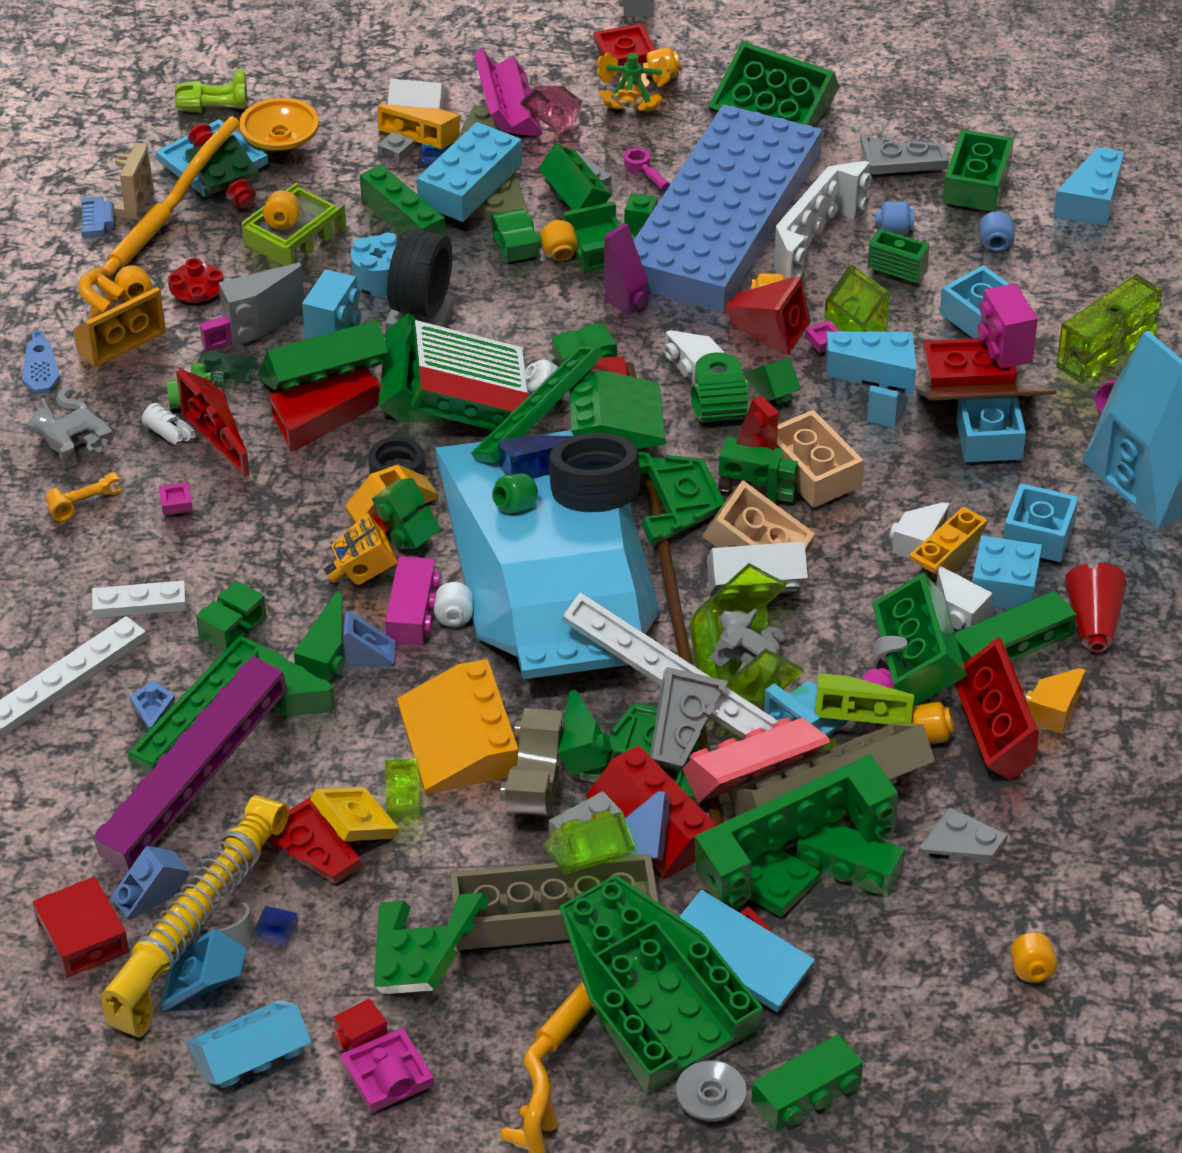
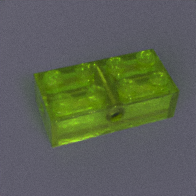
(1108, 328)

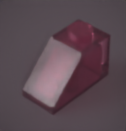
(553, 106)

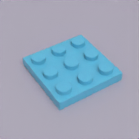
(174, 155)

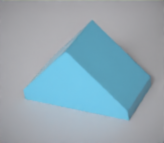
(885, 406)

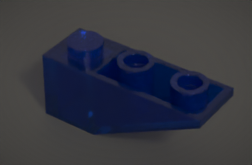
(527, 454)

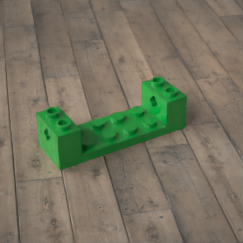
(855, 789)

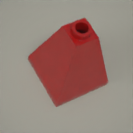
(772, 313)

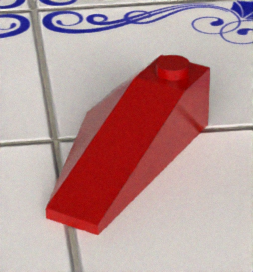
(210, 415)

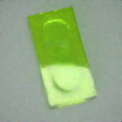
(402, 787)

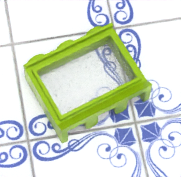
(315, 217)

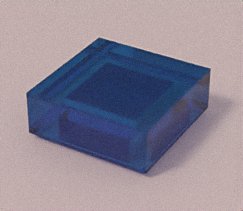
(428, 155)

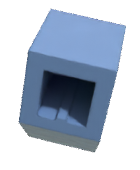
(150, 881)

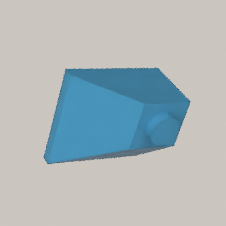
(202, 969)

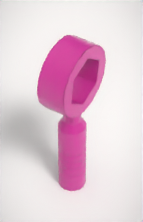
(643, 165)

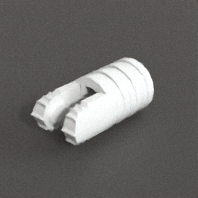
(167, 424)

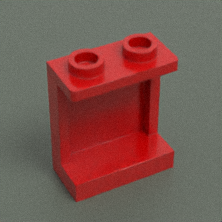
(81, 926)

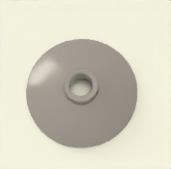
(714, 1080)

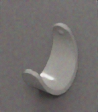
(885, 645)
(241, 932)

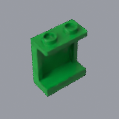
(590, 228)

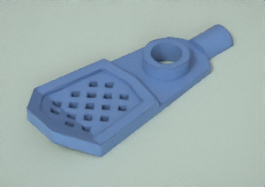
(40, 367)

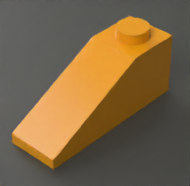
(421, 124)

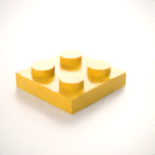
(354, 813)

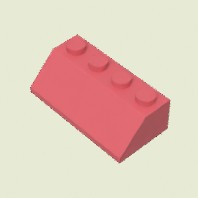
(752, 757)

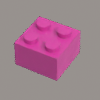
(1007, 326)

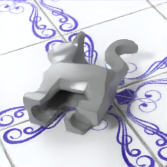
(72, 430)
(741, 642)

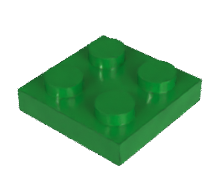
(780, 880)

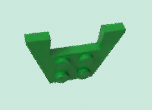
(685, 492)
(637, 729)
(419, 956)

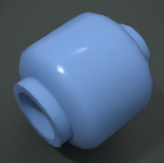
(895, 217)
(996, 231)

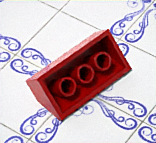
(998, 711)
(635, 779)

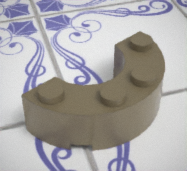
(534, 780)

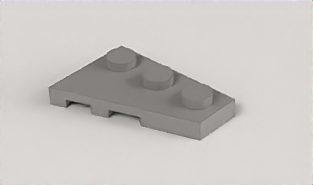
(896, 157)
(682, 711)

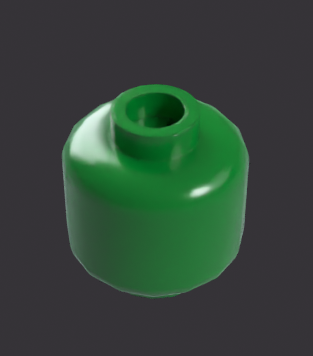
(515, 493)

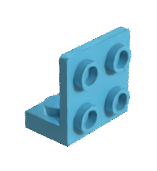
(798, 704)

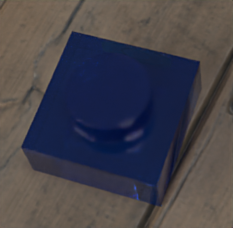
(275, 926)

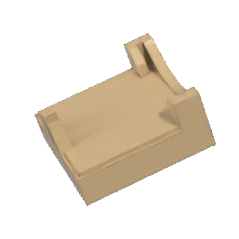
(135, 181)

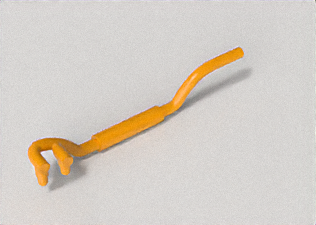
(146, 229)
(549, 1037)

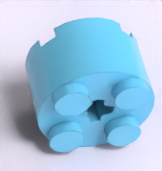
(371, 262)

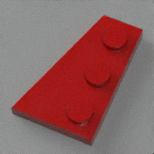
(760, 425)
(315, 843)

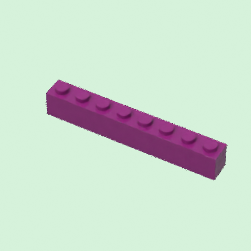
(190, 763)

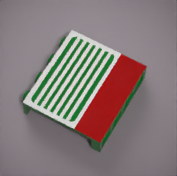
(466, 376)

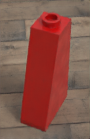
(322, 406)

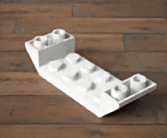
(837, 190)

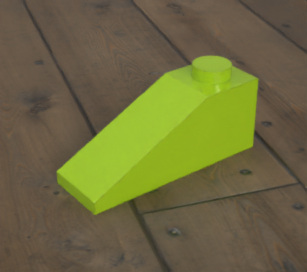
(861, 701)

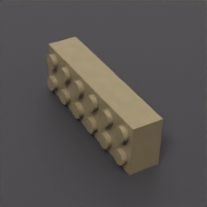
(896, 749)
(528, 898)

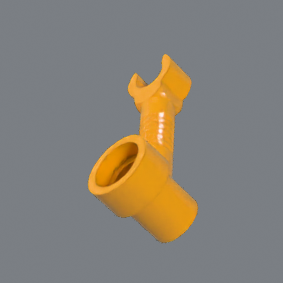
(61, 504)

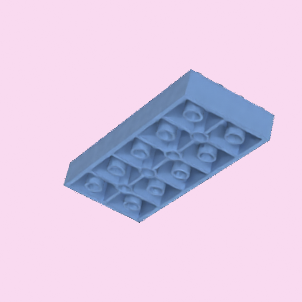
(725, 206)

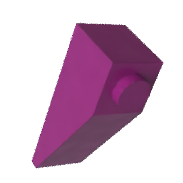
(624, 275)

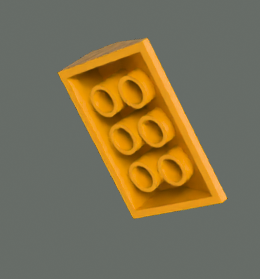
(459, 728)

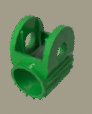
(719, 394)

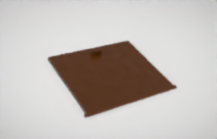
(984, 391)

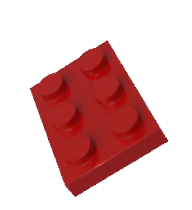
(963, 363)

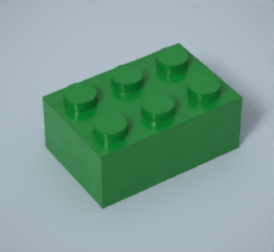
(978, 170)

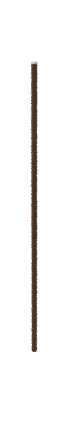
(673, 598)

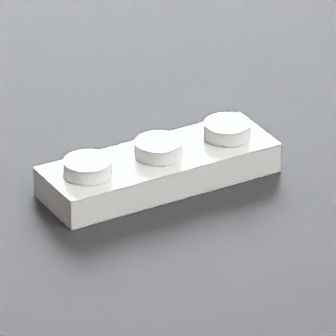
(138, 599)

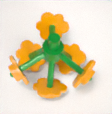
(633, 81)

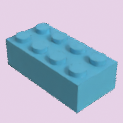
(470, 171)

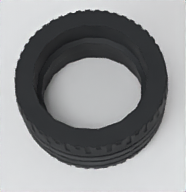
(419, 273)
(594, 472)

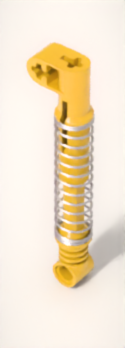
(128, 997)

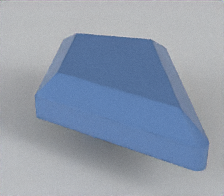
(152, 702)

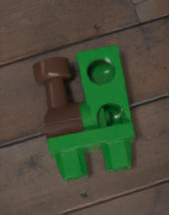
(759, 468)

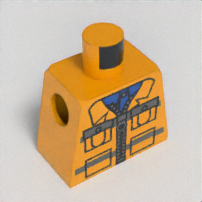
(361, 552)

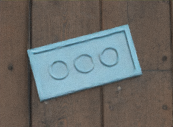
(757, 956)

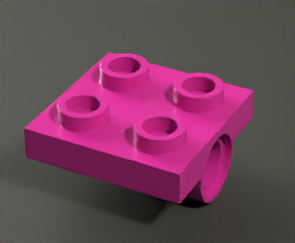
(387, 1070)

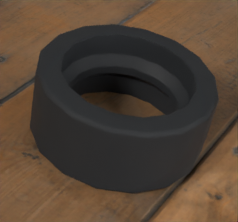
(396, 448)

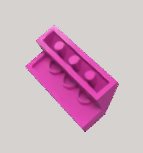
(504, 90)

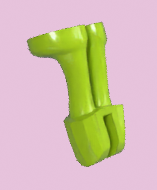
(195, 96)

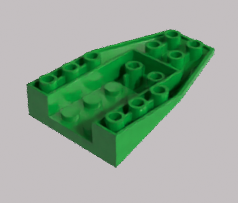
(655, 982)

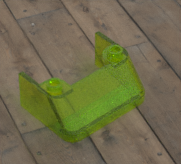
(743, 592)

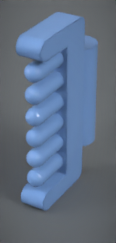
(96, 216)

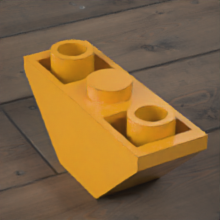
(361, 501)
(951, 543)

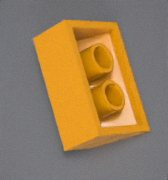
(121, 328)

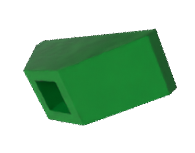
(305, 691)

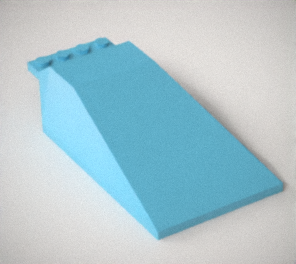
(537, 562)

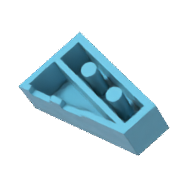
(1091, 188)
(872, 357)

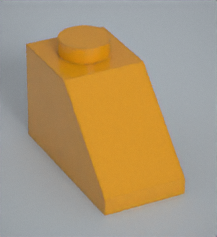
(1055, 699)

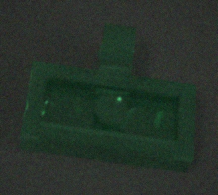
(228, 367)

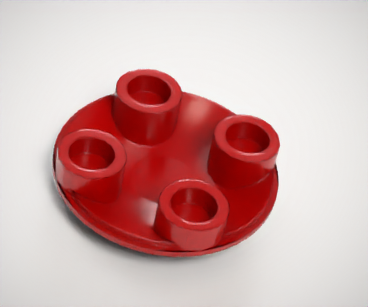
(195, 281)

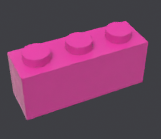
(412, 600)

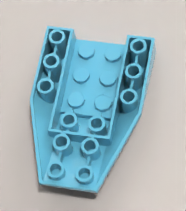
(1141, 433)

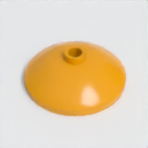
(279, 124)

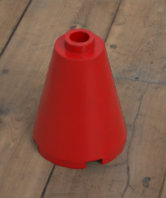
(1097, 600)

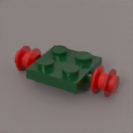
(226, 168)

